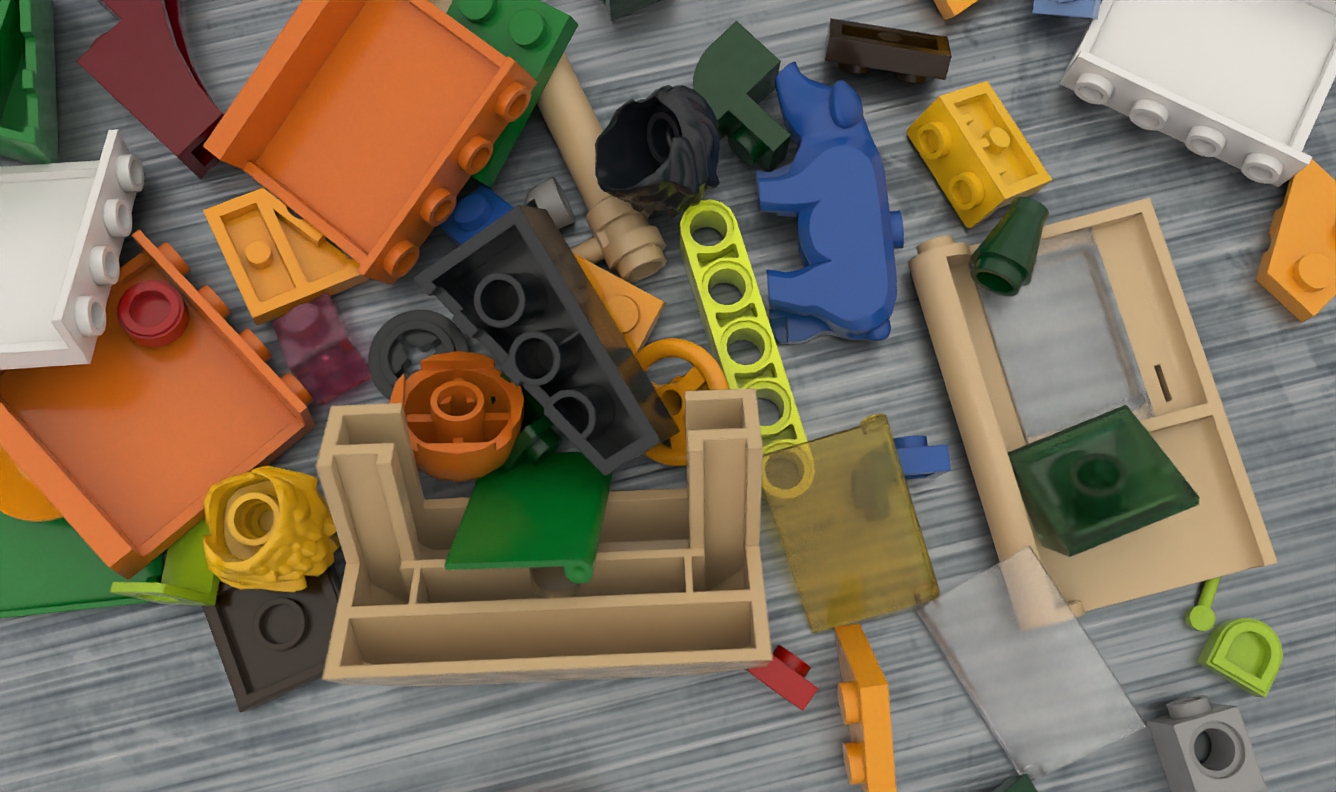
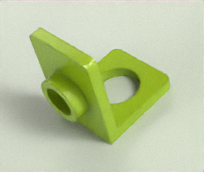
(184, 575)

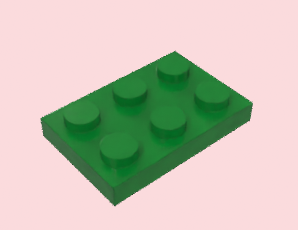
(530, 35)

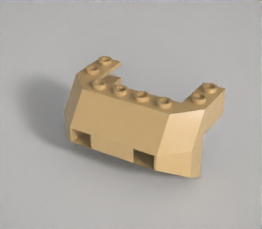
(667, 593)

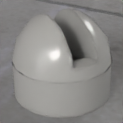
(551, 197)

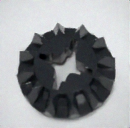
(422, 330)

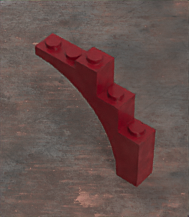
(153, 77)

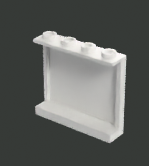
(1214, 74)
(62, 253)

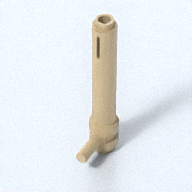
(619, 231)

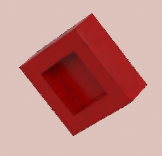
(787, 677)

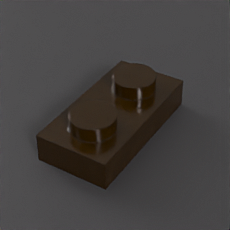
(907, 53)

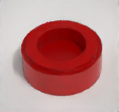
(152, 313)

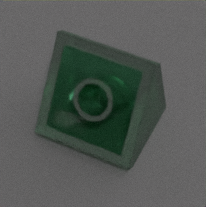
(1098, 482)

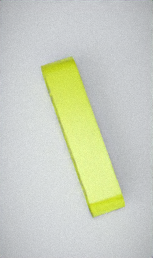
(741, 321)

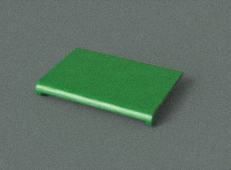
(535, 518)
(54, 570)

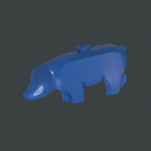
(842, 218)

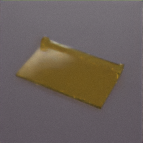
(849, 525)

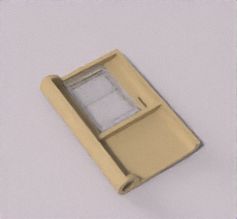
(1072, 349)

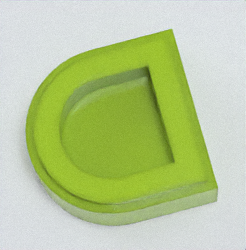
(1244, 654)

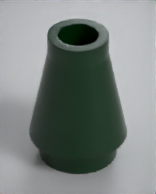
(1010, 250)

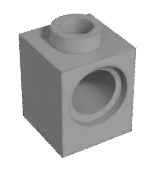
(1232, 758)

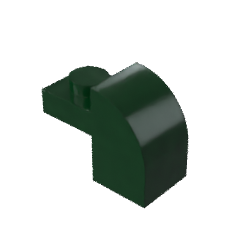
(734, 79)

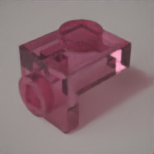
(321, 349)

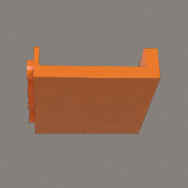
(372, 122)
(150, 428)

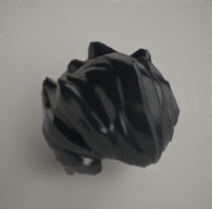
(660, 151)

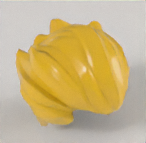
(268, 530)

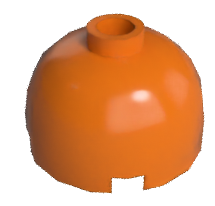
(452, 418)

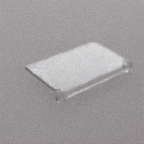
(1030, 666)

